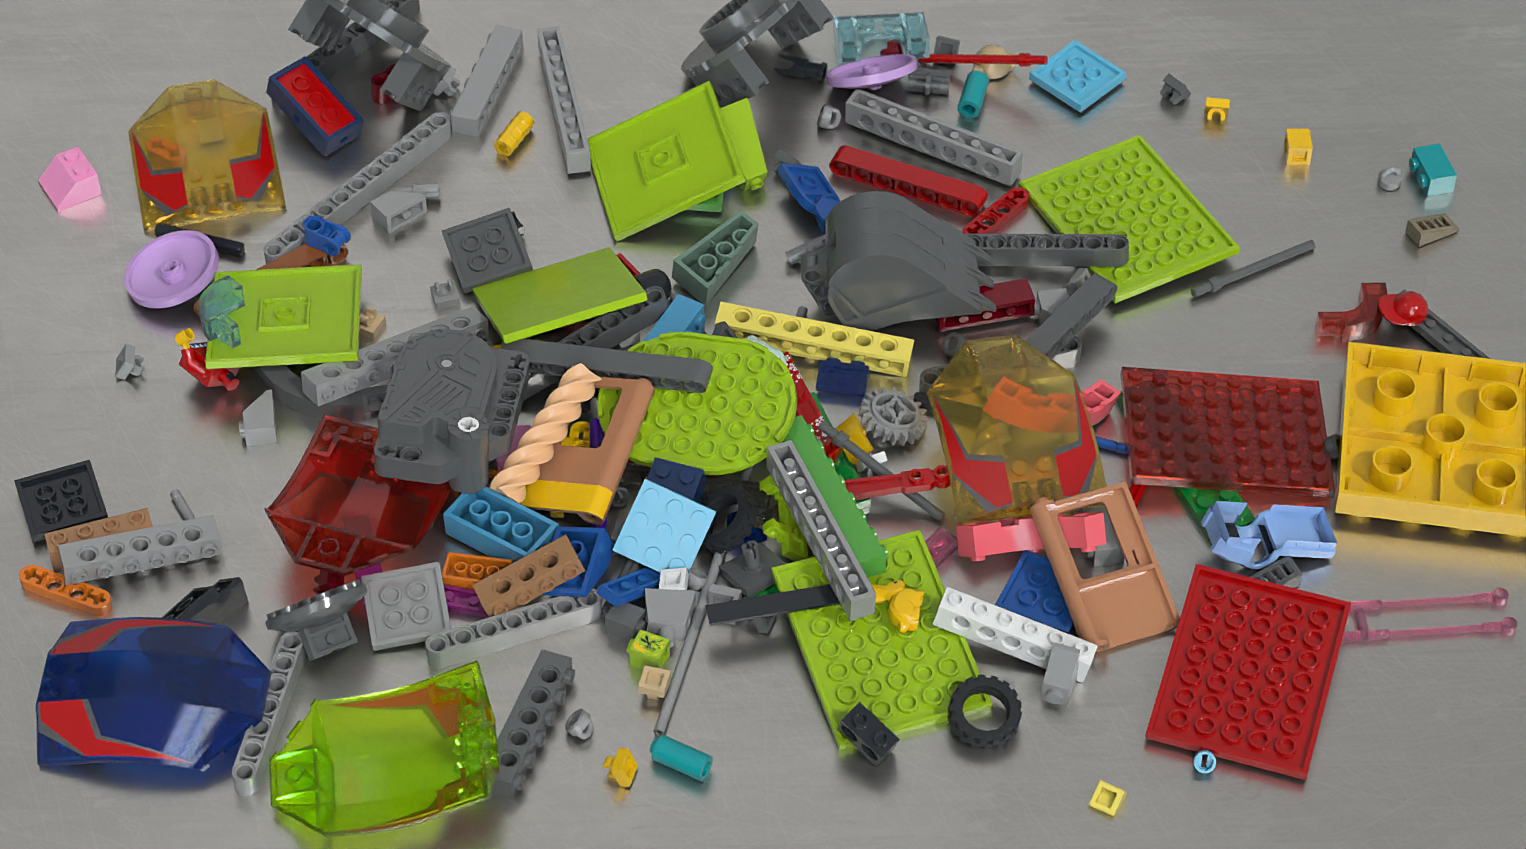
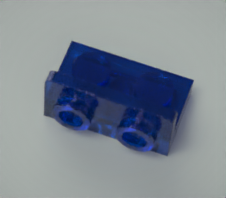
(842, 377)

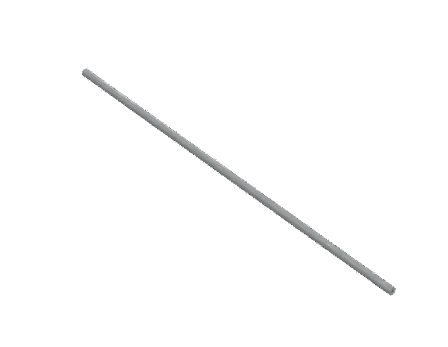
(698, 615)

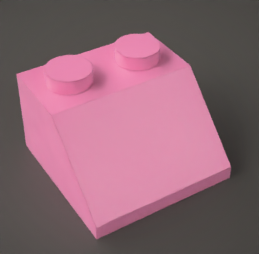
(70, 180)

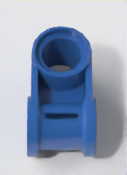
(324, 235)

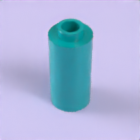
(973, 94)
(681, 757)

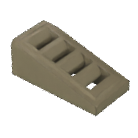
(1421, 234)

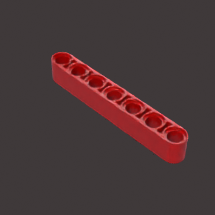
(908, 181)

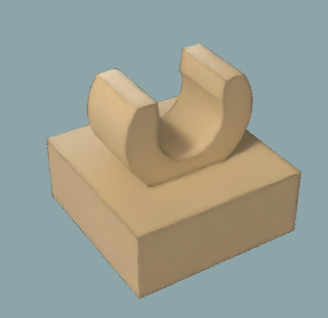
(371, 322)
(654, 682)

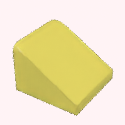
(1107, 798)

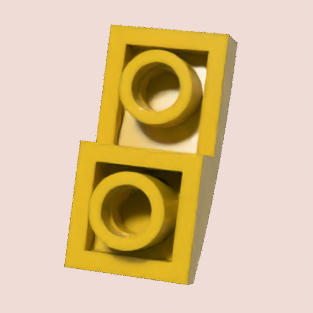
(857, 434)

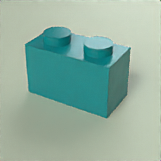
(1433, 170)

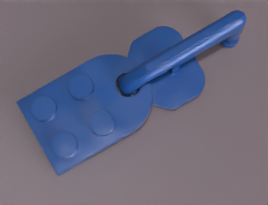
(810, 190)

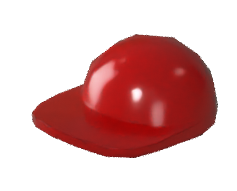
(1404, 308)

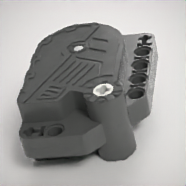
(449, 409)

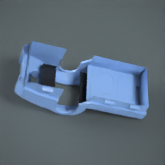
(1282, 529)

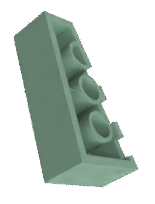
(714, 258)

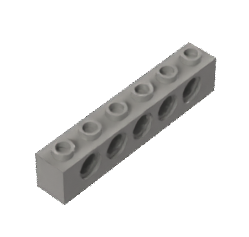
(140, 550)

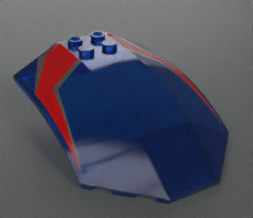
(147, 693)

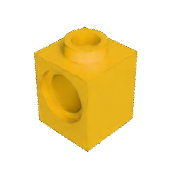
(1298, 146)

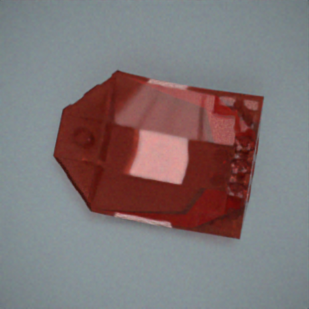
(342, 512)

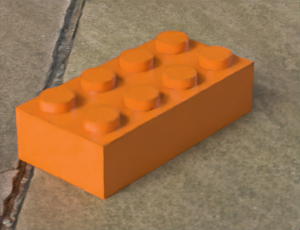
(466, 569)

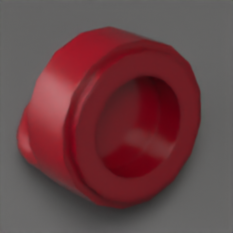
(893, 47)

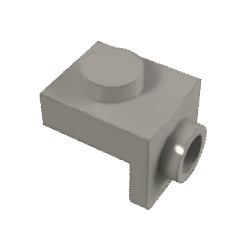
(723, 593)

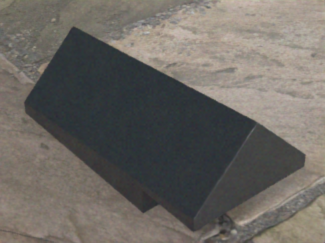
(211, 603)

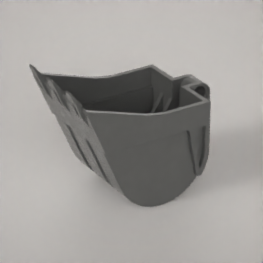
(893, 265)

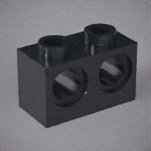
(868, 734)

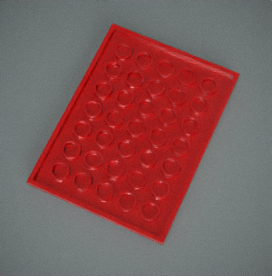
(1249, 671)

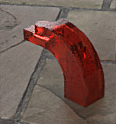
(1355, 323)

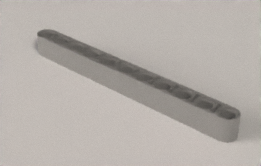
(368, 182)

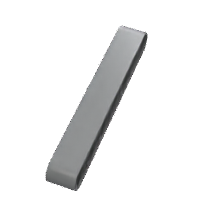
(512, 629)
(260, 741)

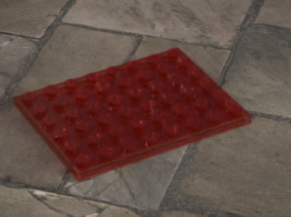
(1226, 432)

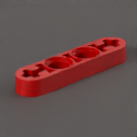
(999, 219)

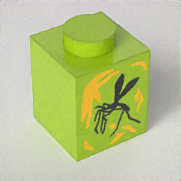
(648, 650)

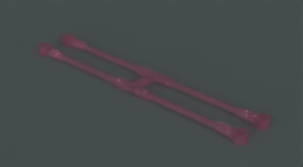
(1365, 634)

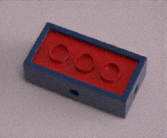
(314, 106)

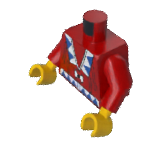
(194, 363)

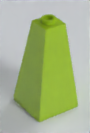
(746, 143)

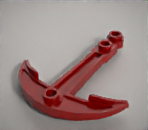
(891, 484)

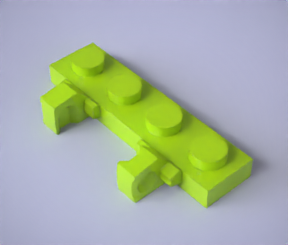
(786, 529)

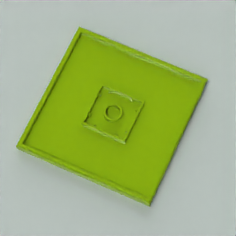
(664, 161)
(558, 295)
(293, 317)

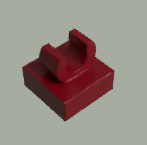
(327, 581)

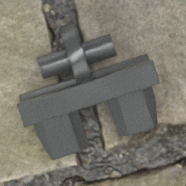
(929, 81)

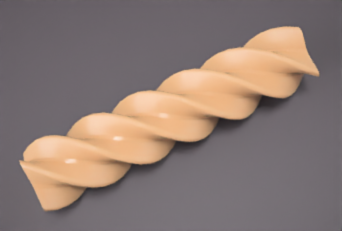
(547, 428)

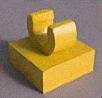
(1216, 106)
(621, 767)

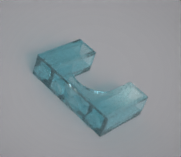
(853, 31)

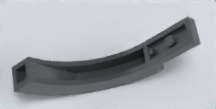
(288, 391)

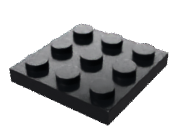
(60, 499)

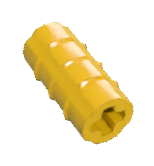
(514, 133)

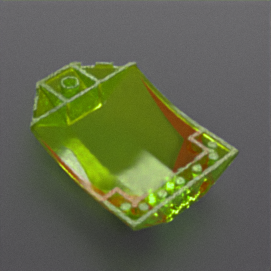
(389, 756)

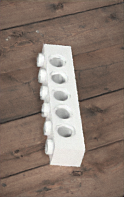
(1007, 631)

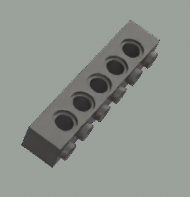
(530, 718)

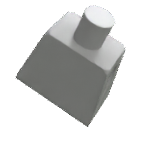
(669, 612)

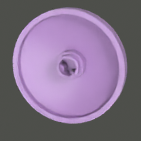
(871, 71)
(171, 269)

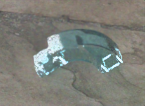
(214, 306)

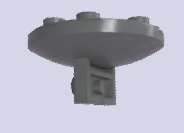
(321, 619)

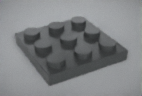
(487, 249)

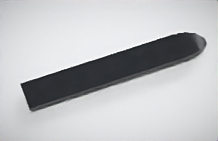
(771, 604)

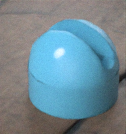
(1210, 761)

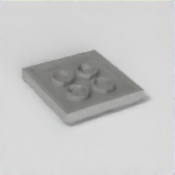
(406, 605)

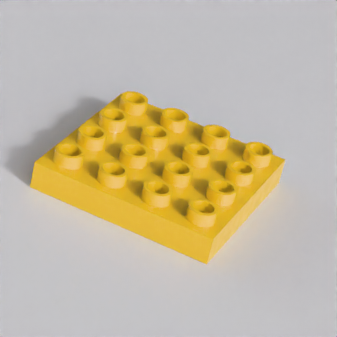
(1433, 439)

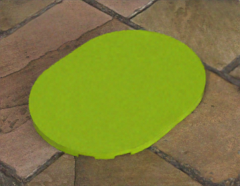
(727, 426)

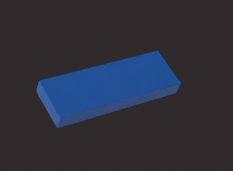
(629, 586)

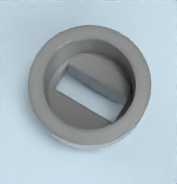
(696, 579)

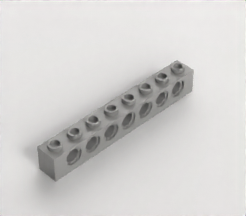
(564, 100)
(934, 137)
(376, 362)
(821, 530)

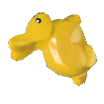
(903, 604)

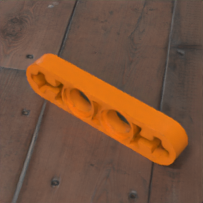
(63, 593)

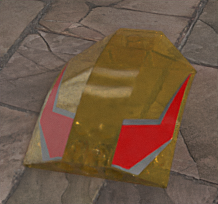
(204, 157)
(1012, 430)

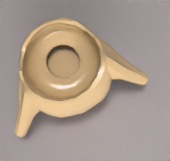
(994, 71)

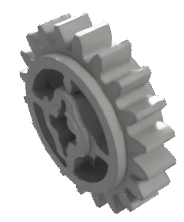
(893, 416)

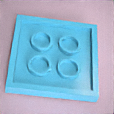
(1077, 76)
(663, 528)

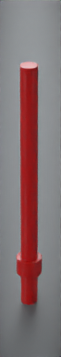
(1022, 59)

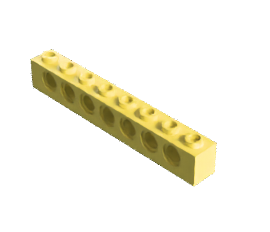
(819, 339)

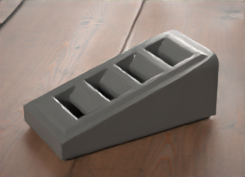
(1284, 569)

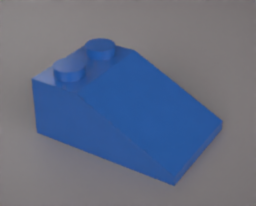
(594, 551)

